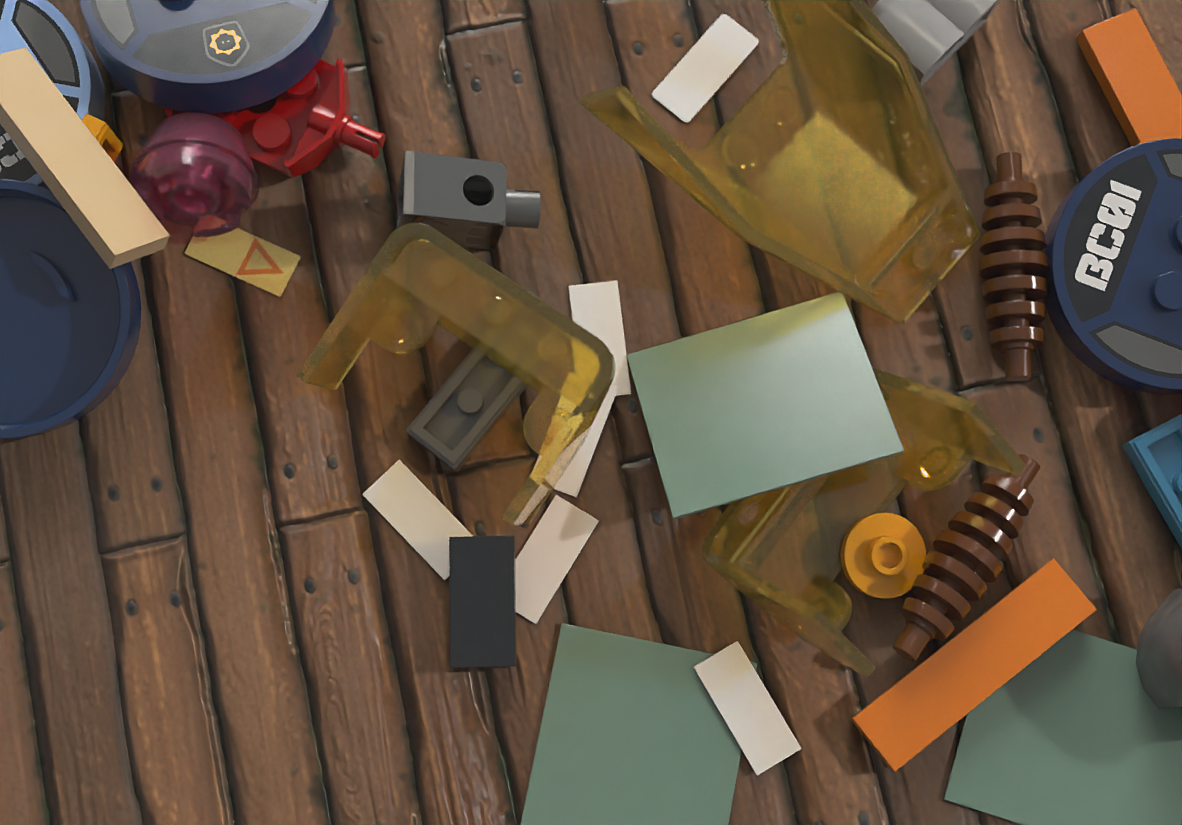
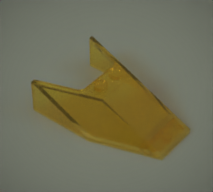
(825, 161)

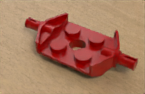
(304, 123)

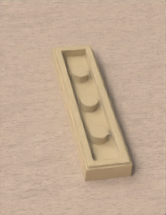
(74, 164)

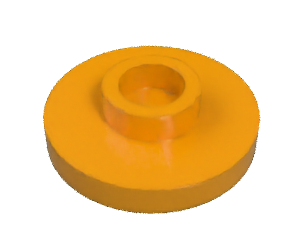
(882, 555)

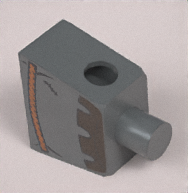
(463, 199)

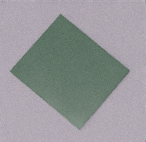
(762, 405)
(629, 737)
(1072, 743)

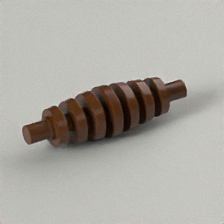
(1013, 266)
(966, 558)

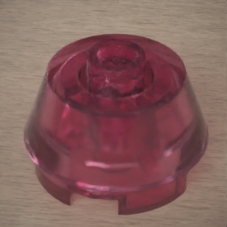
(196, 174)

